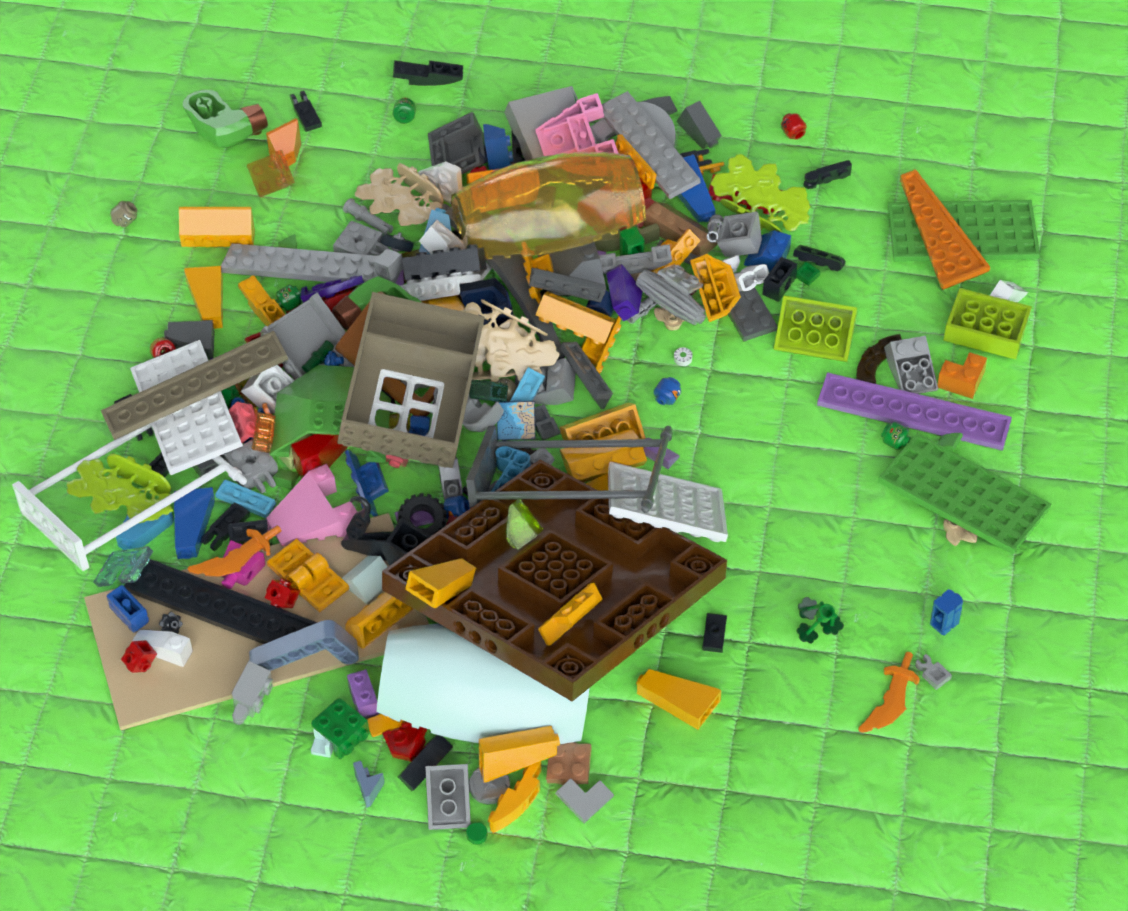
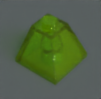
(521, 525)

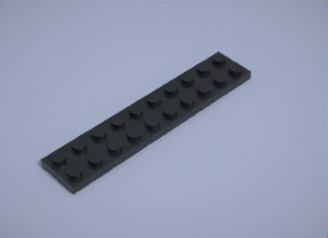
(215, 604)

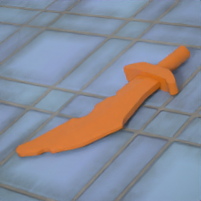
(238, 557)
(894, 698)

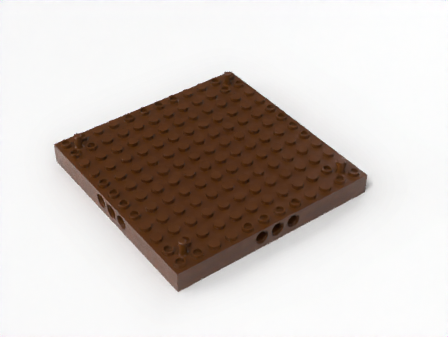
(639, 570)

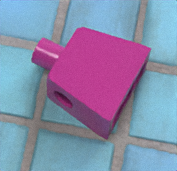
(247, 572)

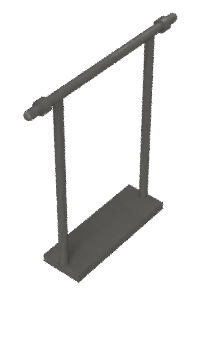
(485, 467)

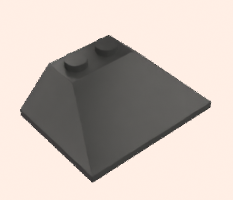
(459, 144)
(578, 262)

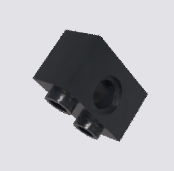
(780, 279)

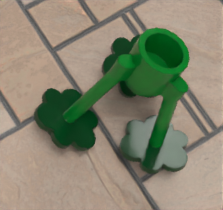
(824, 613)

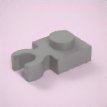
(934, 674)

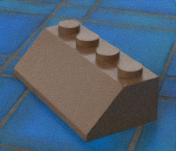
(674, 224)

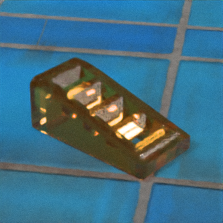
(262, 443)

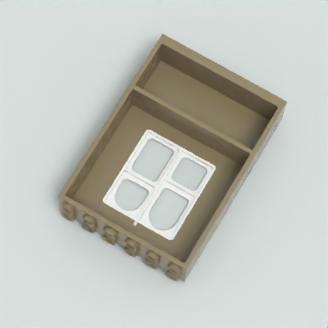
(421, 347)

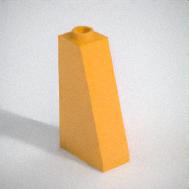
(207, 292)
(441, 581)
(680, 697)
(515, 751)

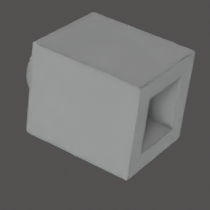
(388, 264)

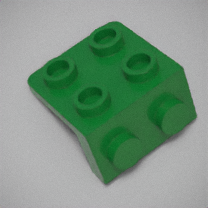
(341, 727)

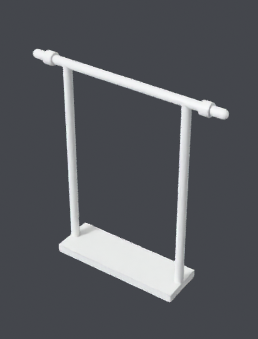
(65, 538)

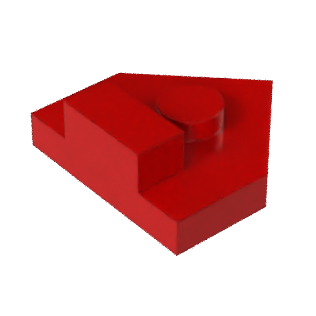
(405, 741)

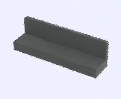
(567, 285)
(587, 373)

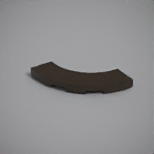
(873, 358)

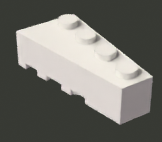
(441, 238)

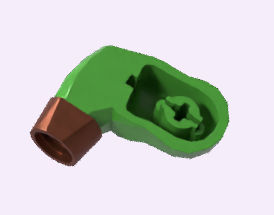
(219, 123)
(352, 305)

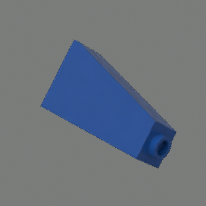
(697, 198)
(191, 521)

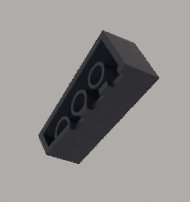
(444, 263)

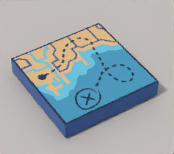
(517, 421)

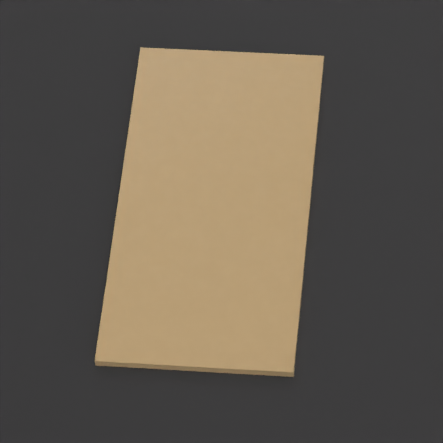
(219, 653)

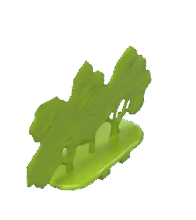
(761, 189)
(111, 491)

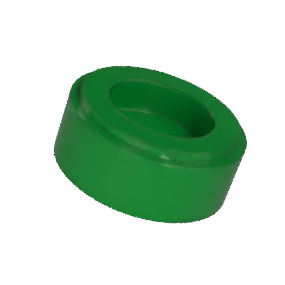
(476, 833)

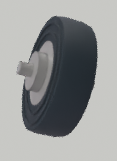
(397, 242)

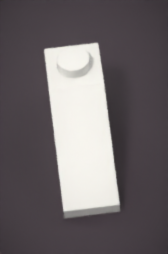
(168, 645)

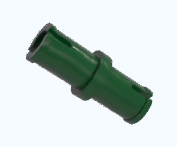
(317, 357)

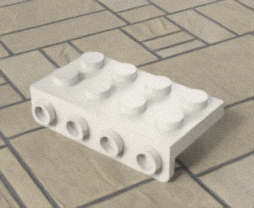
(440, 286)

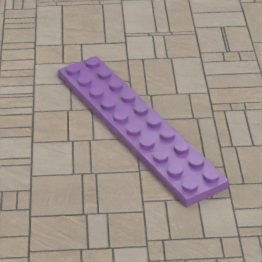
(914, 411)

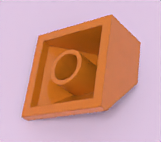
(286, 139)

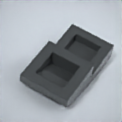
(544, 424)

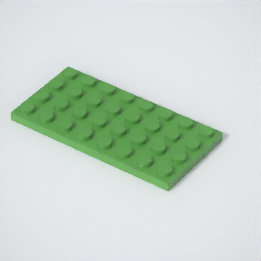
(994, 227)
(964, 493)

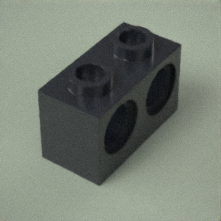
(238, 532)

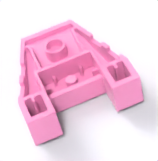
(571, 129)
(308, 513)

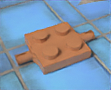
(570, 763)

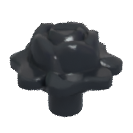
(170, 622)

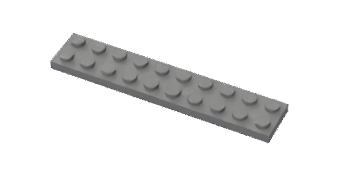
(298, 263)

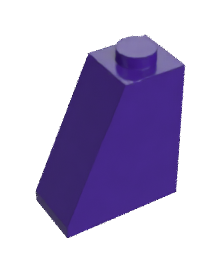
(624, 292)

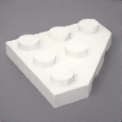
(445, 178)

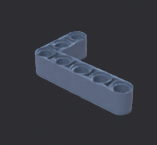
(306, 642)

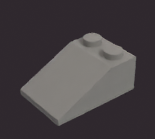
(448, 796)

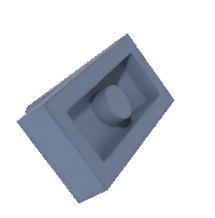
(369, 785)

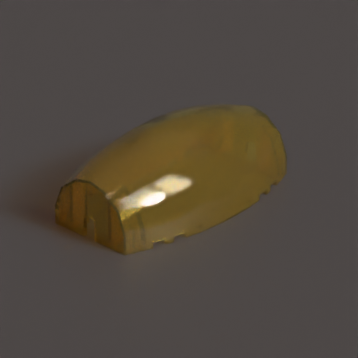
(549, 203)

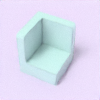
(321, 746)

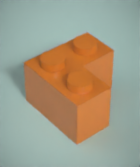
(963, 378)

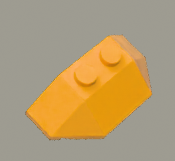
(719, 286)

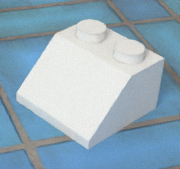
(264, 387)

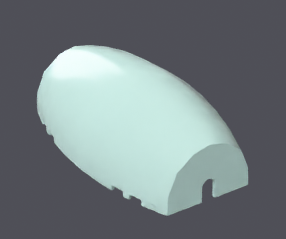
(466, 692)

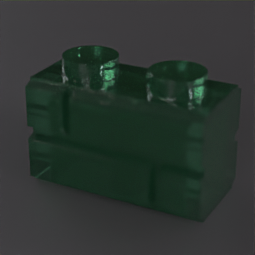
(488, 391)

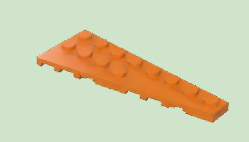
(947, 245)

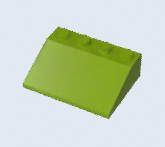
(987, 323)
(815, 328)

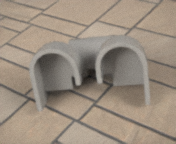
(479, 416)

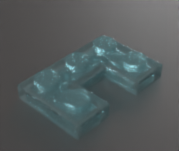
(129, 561)

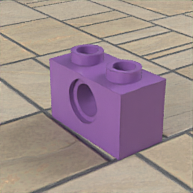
(362, 694)

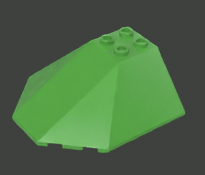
(317, 406)

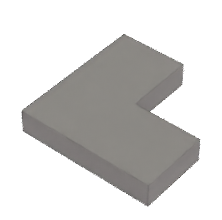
(584, 804)

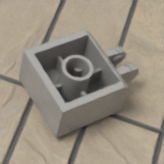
(360, 240)
(254, 465)
(249, 692)

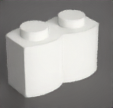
(751, 276)

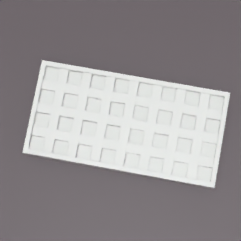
(197, 430)

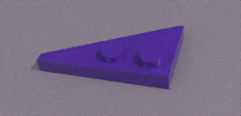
(330, 288)

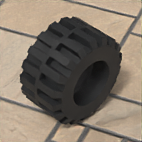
(426, 504)

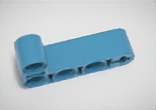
(511, 463)

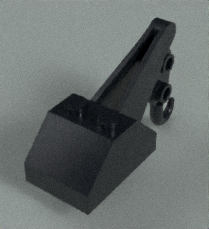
(388, 545)

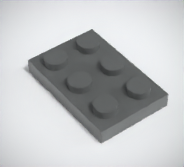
(752, 316)

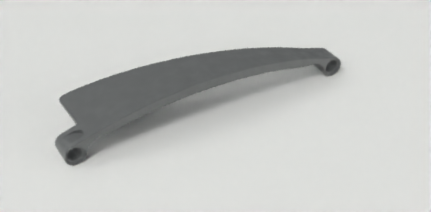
(514, 277)

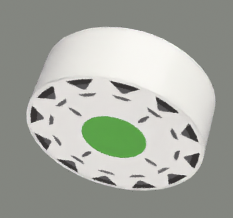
(683, 356)

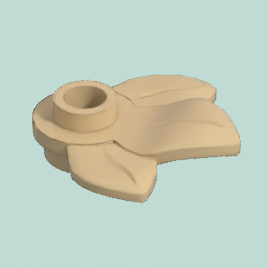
(670, 321)
(956, 533)

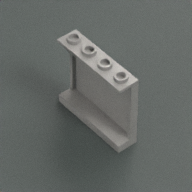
(304, 332)

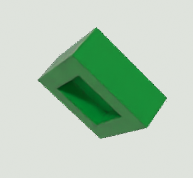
(807, 273)

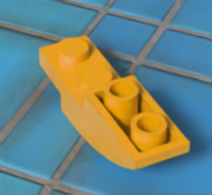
(260, 301)
(516, 801)

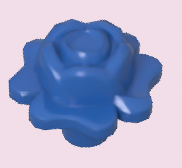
(333, 360)

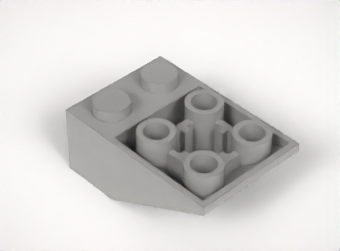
(911, 365)
(557, 385)

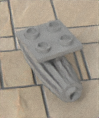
(672, 292)

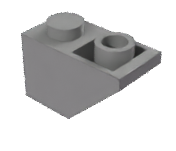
(450, 480)

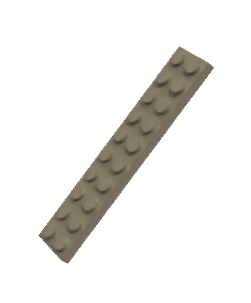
(194, 385)

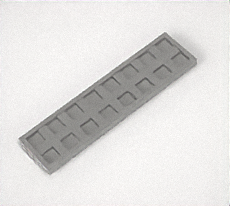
(631, 121)

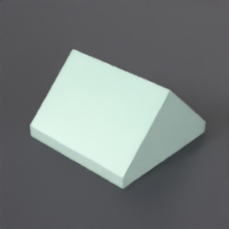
(366, 578)

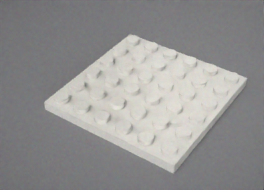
(677, 503)

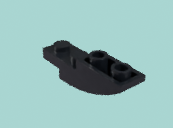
(428, 75)

